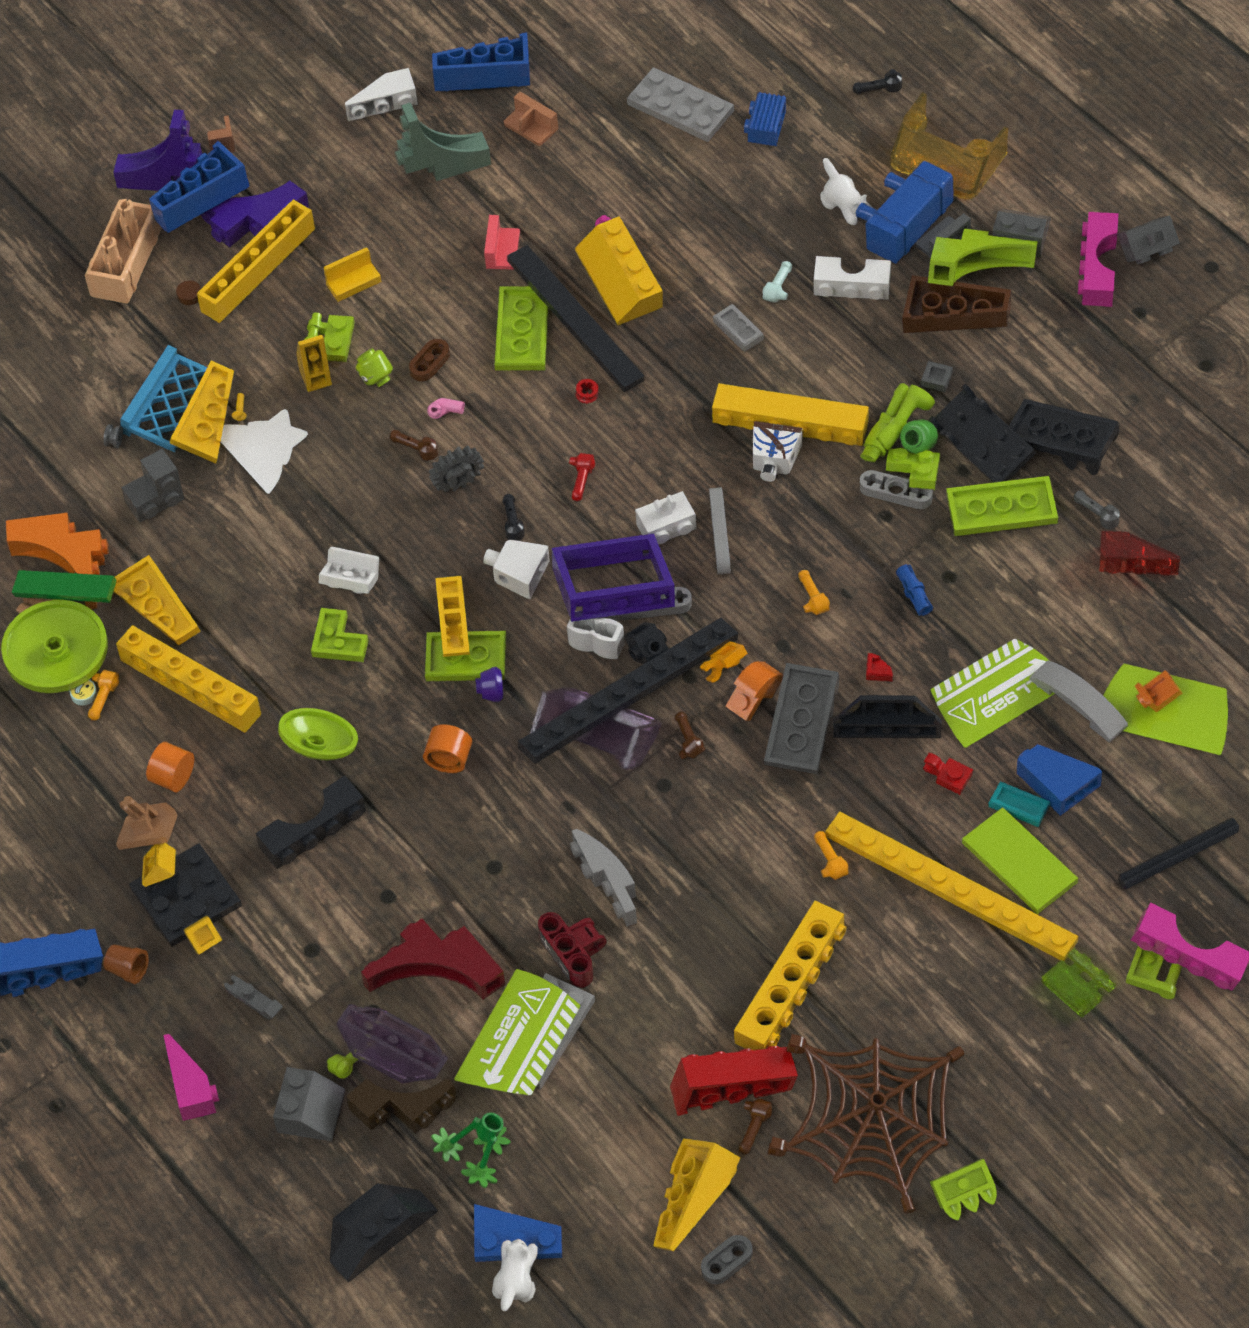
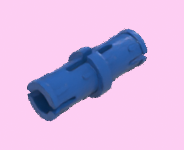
(914, 590)

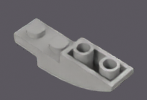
(606, 870)

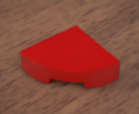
(878, 669)

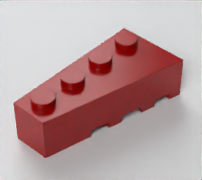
(731, 1077)

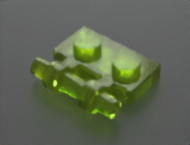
(1072, 988)

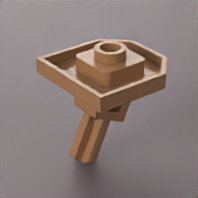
(145, 824)

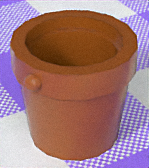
(126, 962)

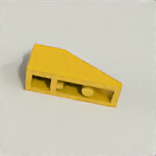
(313, 363)

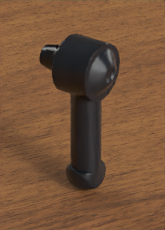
(892, 82)
(513, 527)

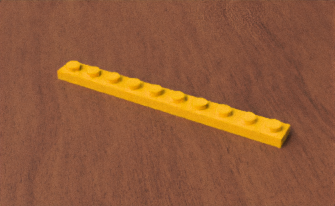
(952, 886)

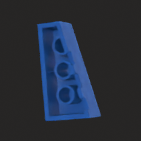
(483, 66)
(199, 188)
(48, 959)

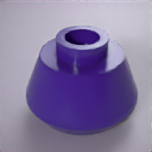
(490, 685)

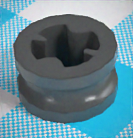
(113, 436)

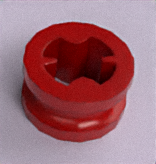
(586, 384)

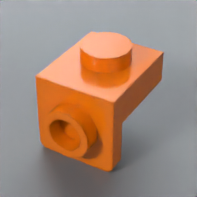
(1158, 692)

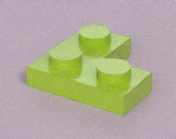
(921, 466)
(334, 643)

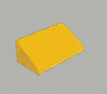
(158, 864)

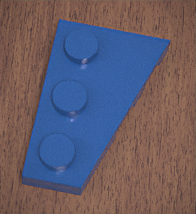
(495, 1227)

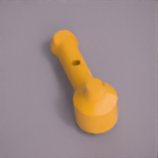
(818, 602)
(107, 682)
(836, 866)

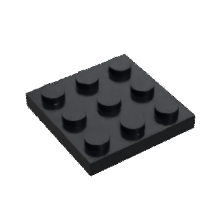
(187, 896)

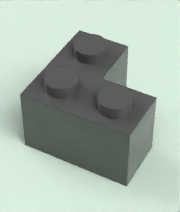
(156, 489)

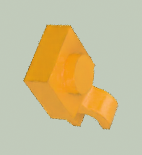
(725, 657)

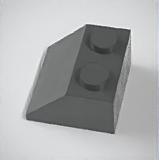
(1022, 226)
(308, 1105)

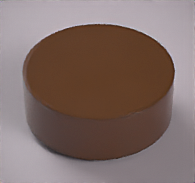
(187, 292)

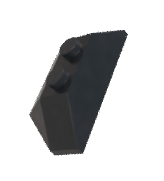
(887, 718)
(375, 1226)

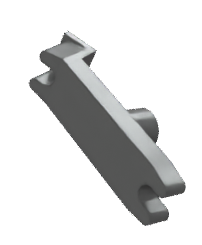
(253, 998)

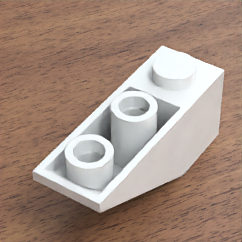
(383, 95)

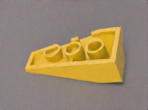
(700, 1176)

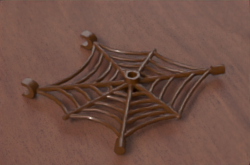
(779, 1146)

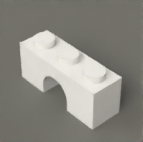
(870, 283)

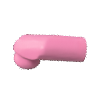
(443, 406)

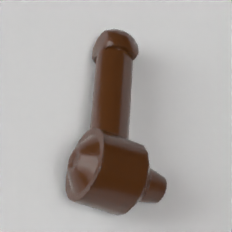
(427, 446)
(692, 745)
(760, 1111)

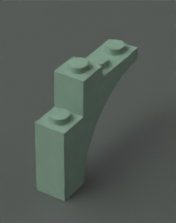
(436, 151)

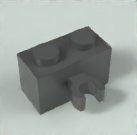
(1148, 239)

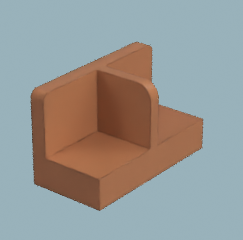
(532, 119)

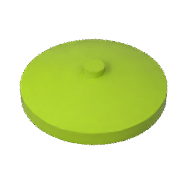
(54, 646)

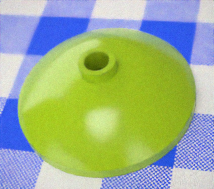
(317, 734)

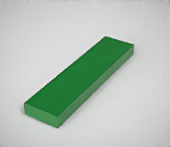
(64, 586)

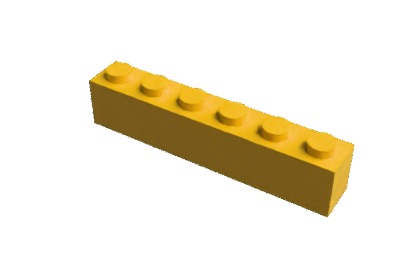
(256, 261)
(816, 417)

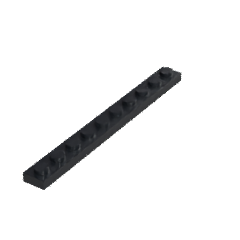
(626, 691)

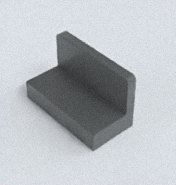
(947, 229)

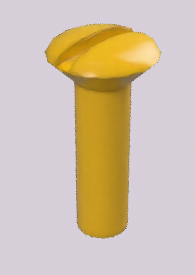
(239, 415)

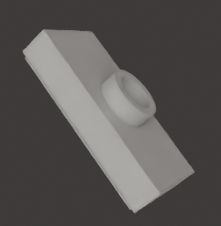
(738, 327)

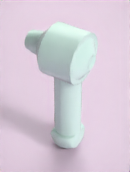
(772, 290)

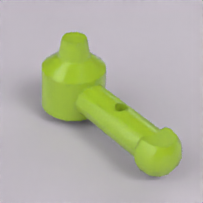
(341, 1065)

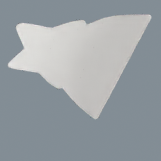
(263, 447)

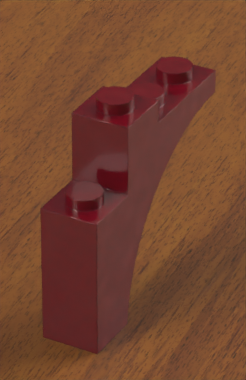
(424, 954)

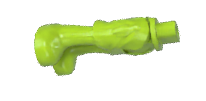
(890, 423)

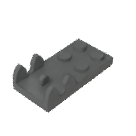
(801, 718)

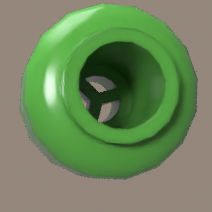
(918, 436)

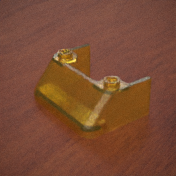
(968, 165)

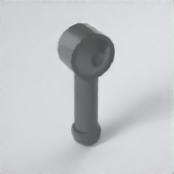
(1108, 515)

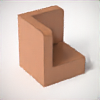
(224, 136)

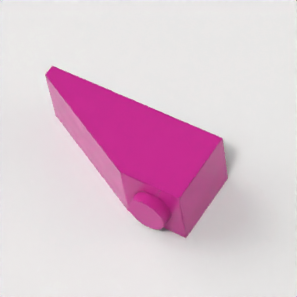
(190, 1082)

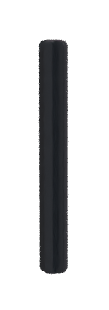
(1178, 853)

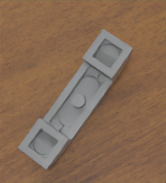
(1082, 697)

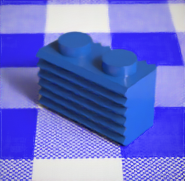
(766, 119)

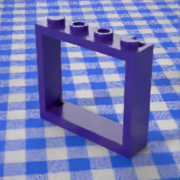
(617, 599)

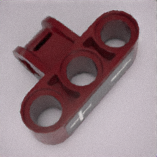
(580, 938)

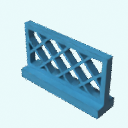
(149, 394)

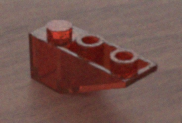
(1130, 554)

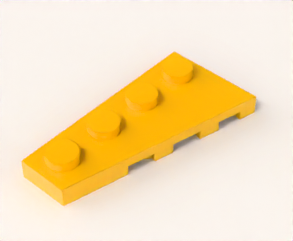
(204, 417)
(152, 597)

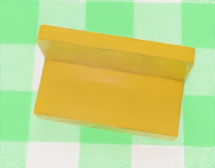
(351, 275)

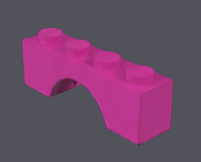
(1098, 280)
(1160, 934)

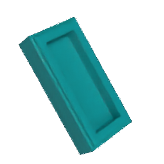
(1019, 804)

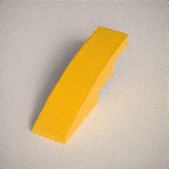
(452, 616)

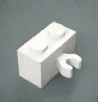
(666, 518)

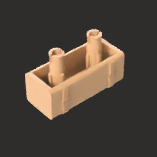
(122, 252)

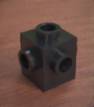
(645, 642)

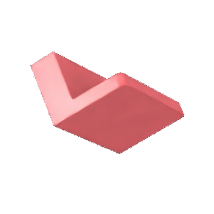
(499, 244)

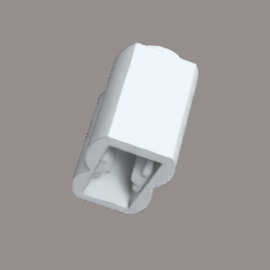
(597, 635)

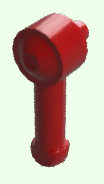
(584, 464)

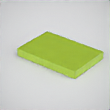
(486, 651)

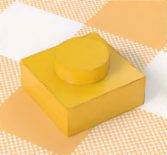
(202, 935)

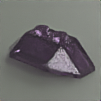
(390, 1044)

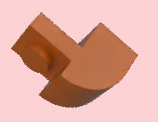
(753, 685)

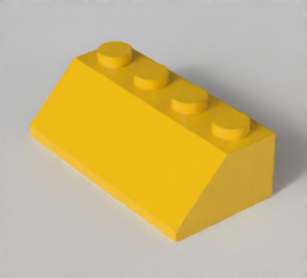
(619, 271)

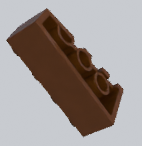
(954, 307)

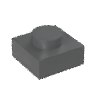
(936, 376)

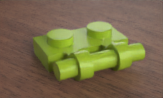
(337, 334)

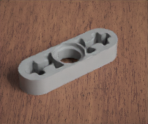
(890, 480)

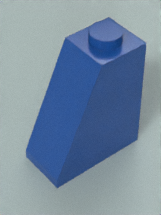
(1057, 777)

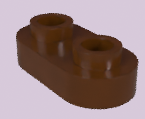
(425, 362)

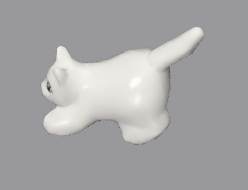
(842, 193)
(514, 1278)

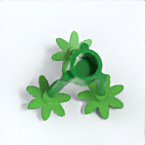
(489, 1132)

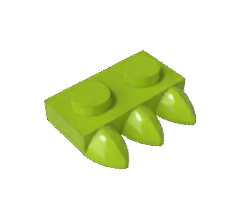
(964, 1186)

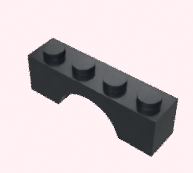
(285, 841)

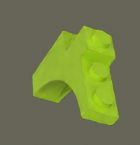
(976, 252)

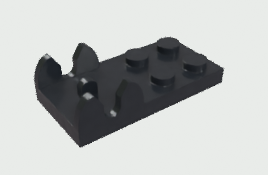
(1065, 433)
(982, 436)

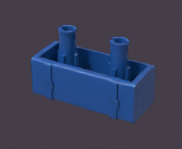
(907, 211)

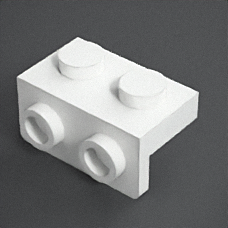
(350, 570)

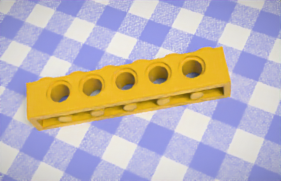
(188, 679)
(817, 921)

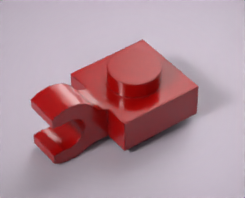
(951, 775)

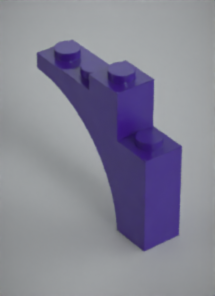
(159, 164)
(243, 214)

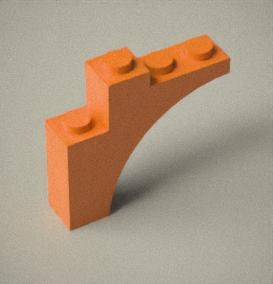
(58, 542)

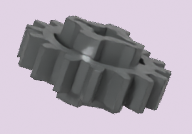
(456, 469)

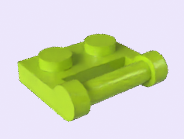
(1145, 971)

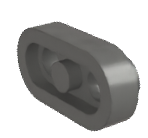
(725, 1260)

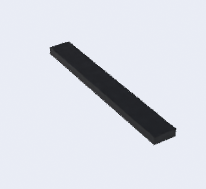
(575, 318)

